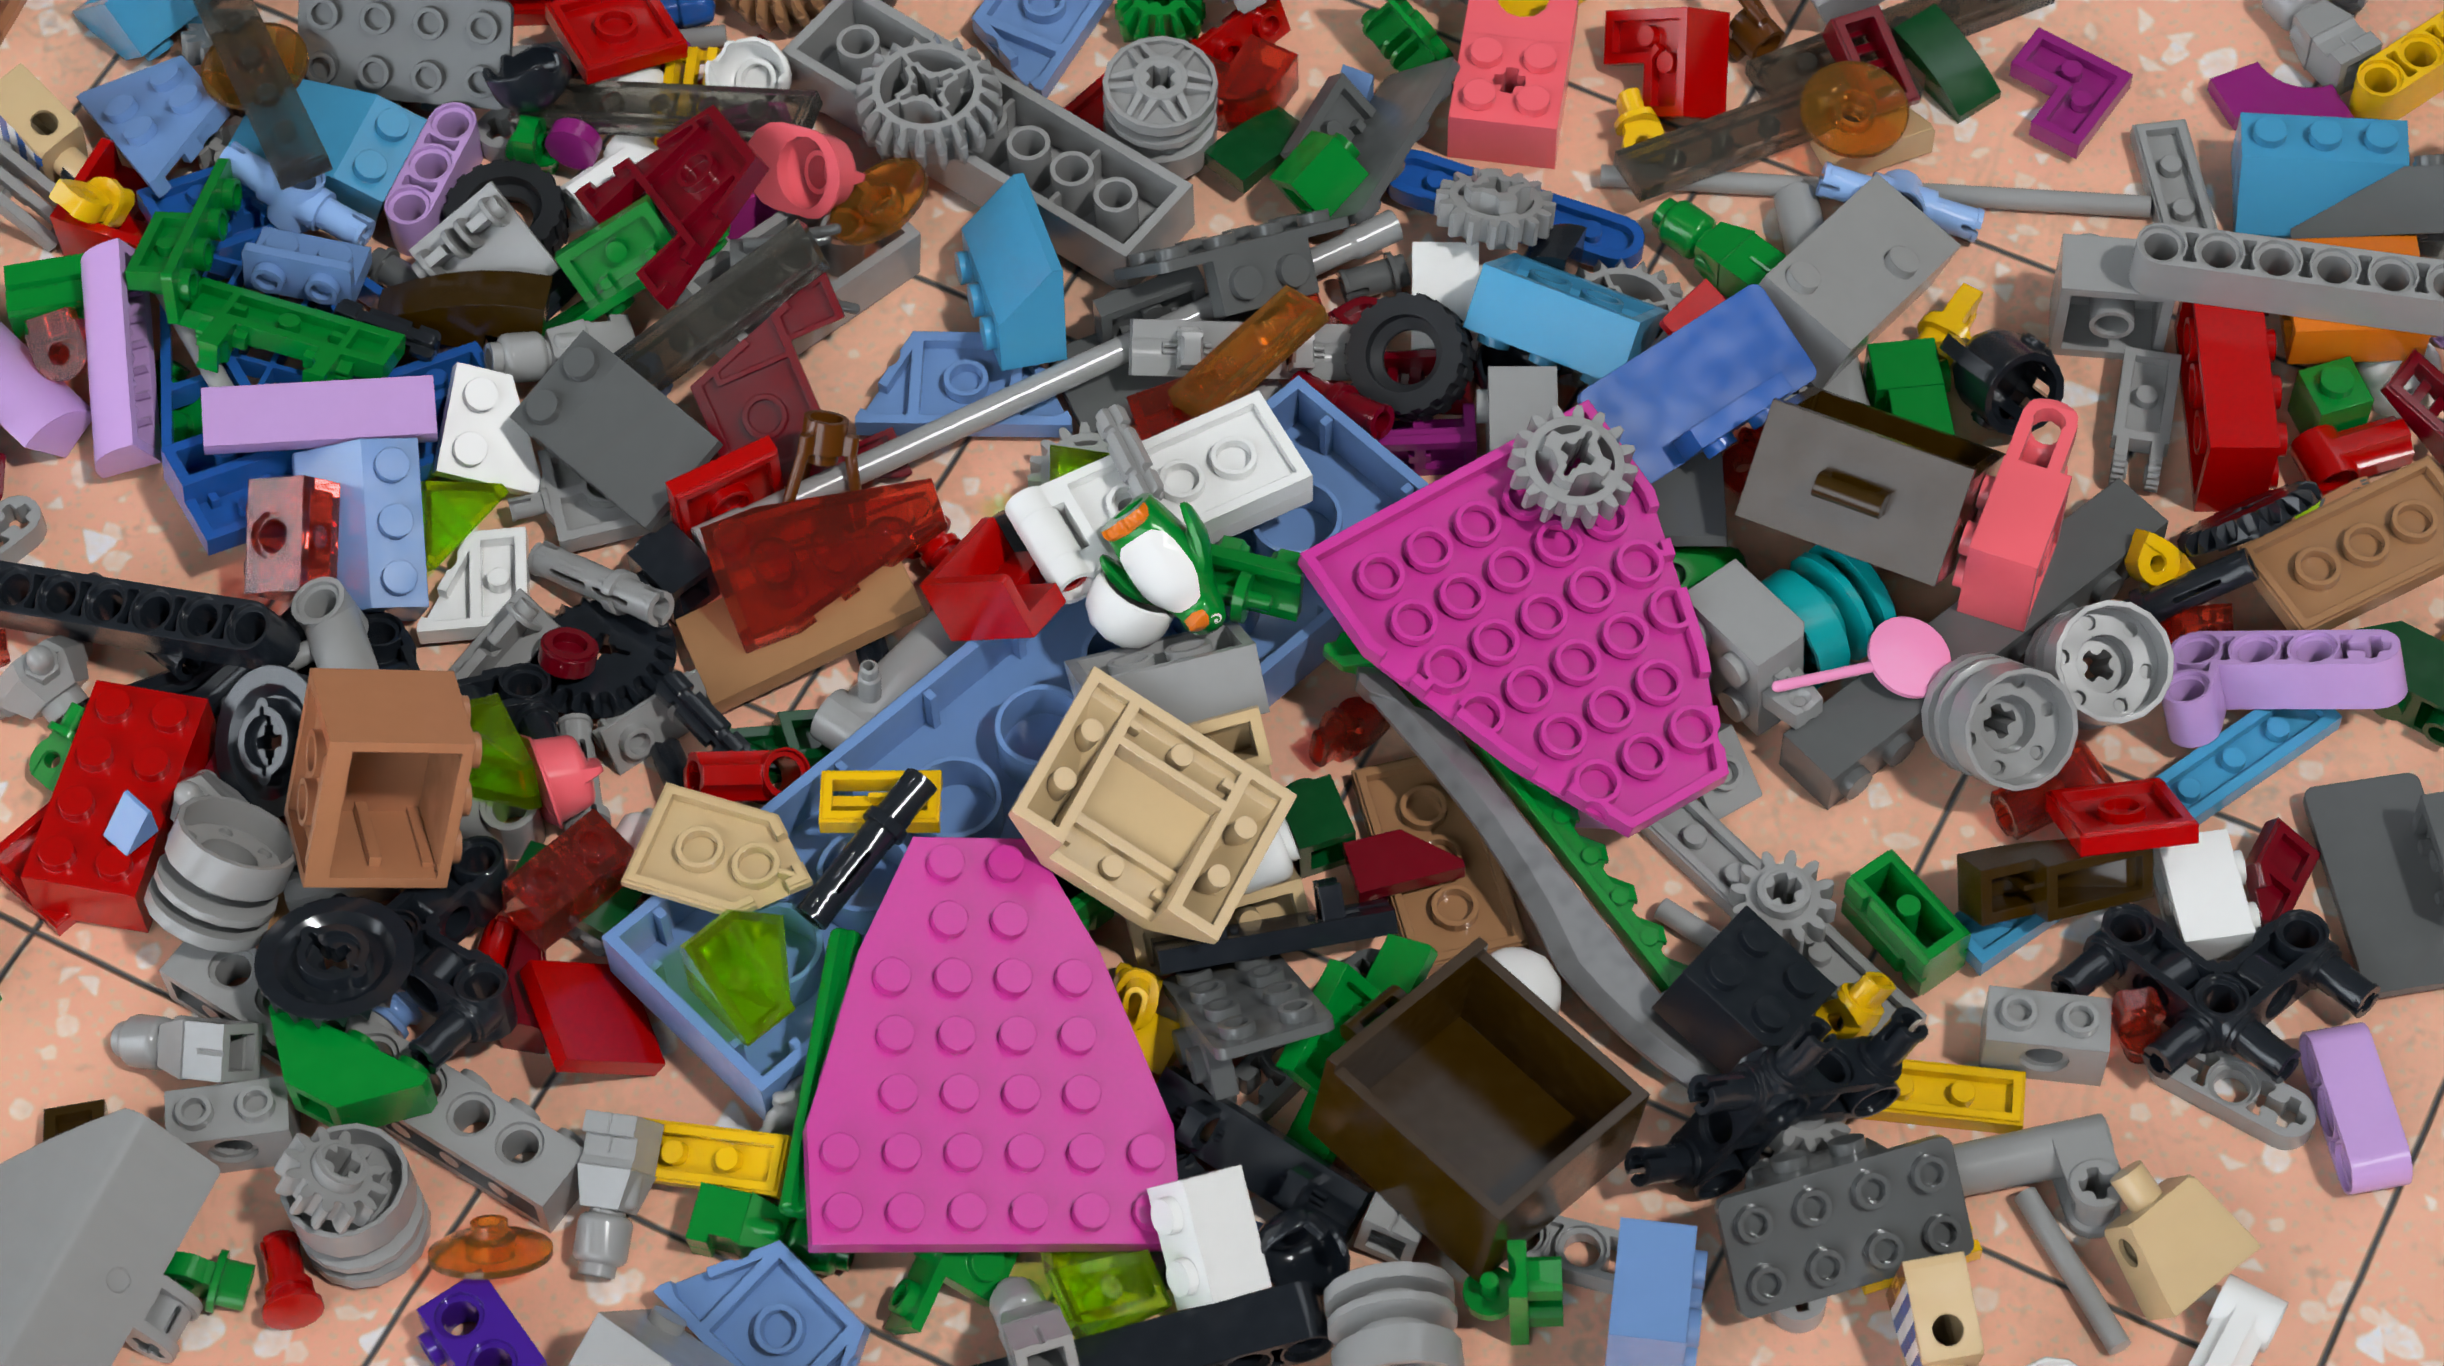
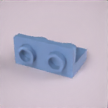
(305, 266)

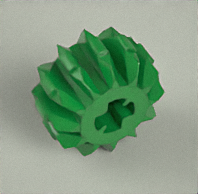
(1160, 18)

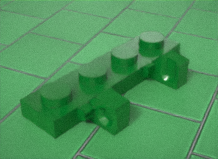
(325, 342)

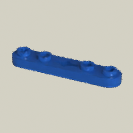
(1607, 233)

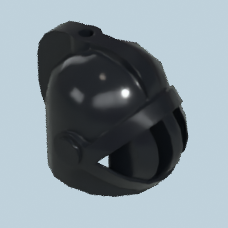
(1998, 372)

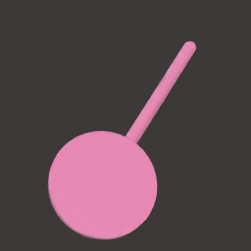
(1900, 653)

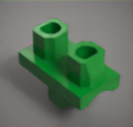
(1257, 581)
(1527, 1292)

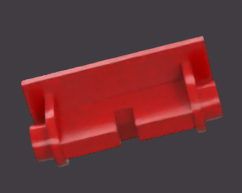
(1265, 22)

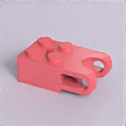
(1512, 84)
(2017, 521)

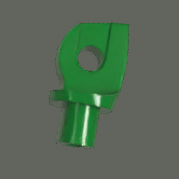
(528, 144)
(55, 746)
(216, 1283)

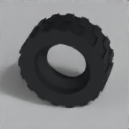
(519, 184)
(1400, 314)

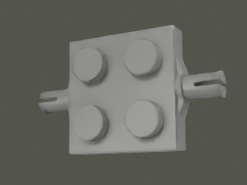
(577, 509)

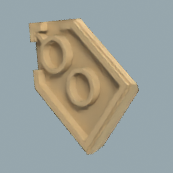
(714, 854)

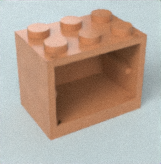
(381, 778)

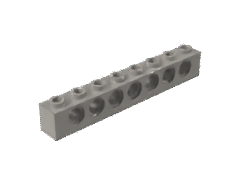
(536, 1189)

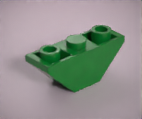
(347, 1077)

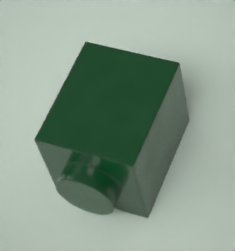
(1318, 825)

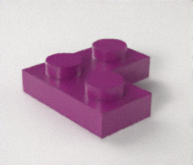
(2079, 86)

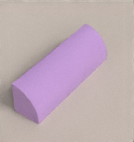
(119, 363)
(35, 409)
(316, 413)

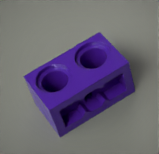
(493, 1342)

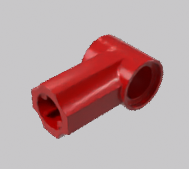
(2346, 455)
(743, 774)

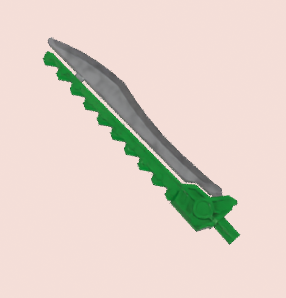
(1570, 928)

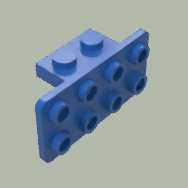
(1703, 383)

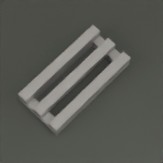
(37, 182)

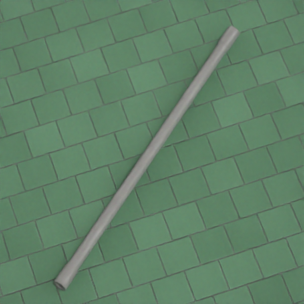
(1352, 244)

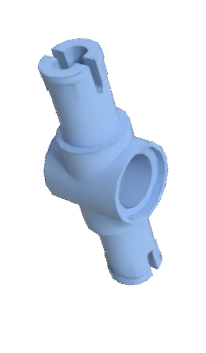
(300, 206)
(1951, 216)

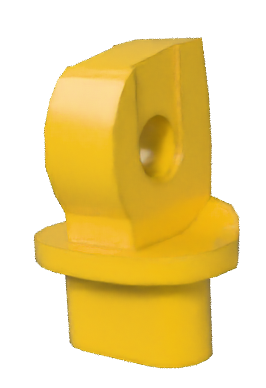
(1635, 120)
(94, 202)
(1955, 318)
(2167, 559)
(1138, 993)
(1857, 1005)

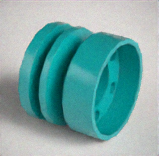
(1838, 602)

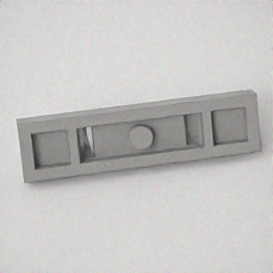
(1179, 345)

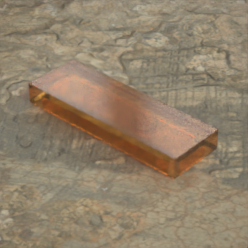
(1249, 353)

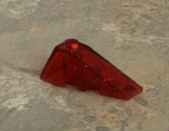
(802, 554)

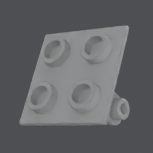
(482, 236)

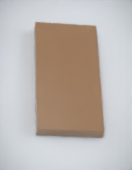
(2355, 550)
(734, 677)
(1453, 912)

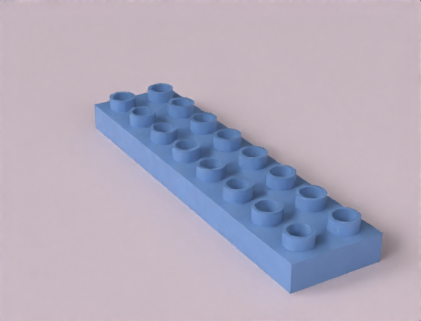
(985, 727)

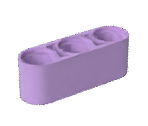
(440, 155)
(2355, 1108)

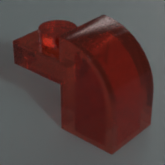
(1254, 82)

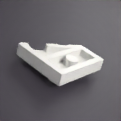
(480, 438)
(481, 582)

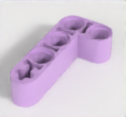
(2278, 672)

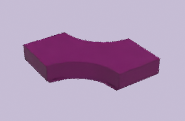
(2256, 91)

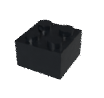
(1743, 992)

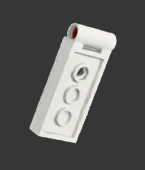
(1225, 463)

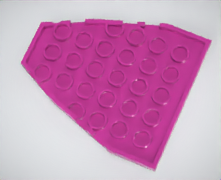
(1537, 639)
(982, 1074)

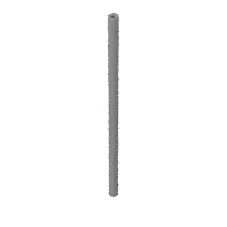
(1969, 195)

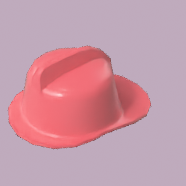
(806, 169)
(562, 776)

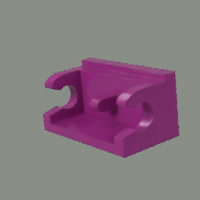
(1434, 444)

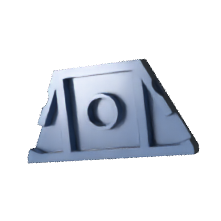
(1037, 36)
(156, 117)
(944, 374)
(768, 1312)

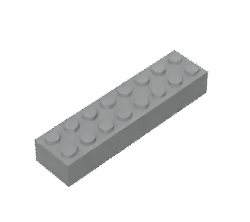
(1088, 186)

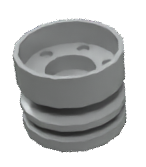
(1162, 102)
(2128, 656)
(1999, 721)
(220, 874)
(394, 1233)
(1393, 1316)

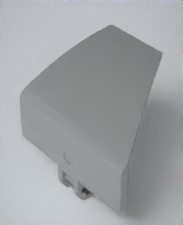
(90, 1239)

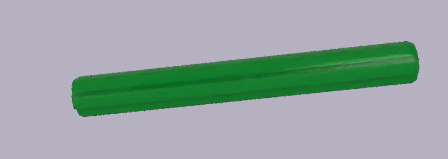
(837, 966)

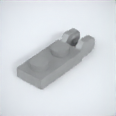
(2144, 411)

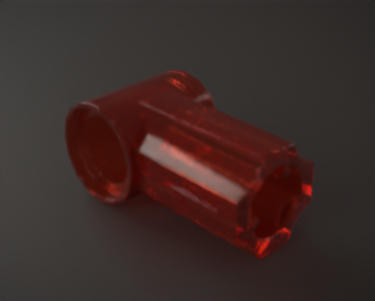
(2025, 810)

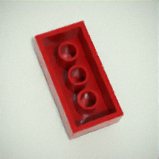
(2229, 404)
(123, 743)

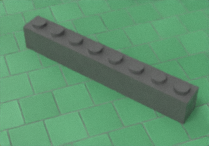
(1874, 727)

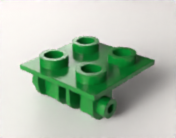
(1403, 35)

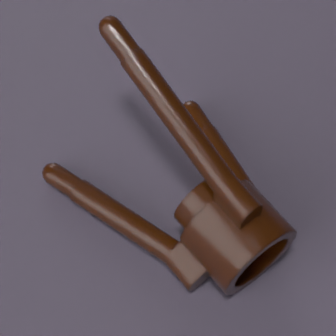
(1754, 32)
(820, 444)

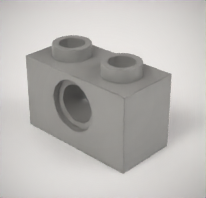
(2046, 1034)
(235, 1122)

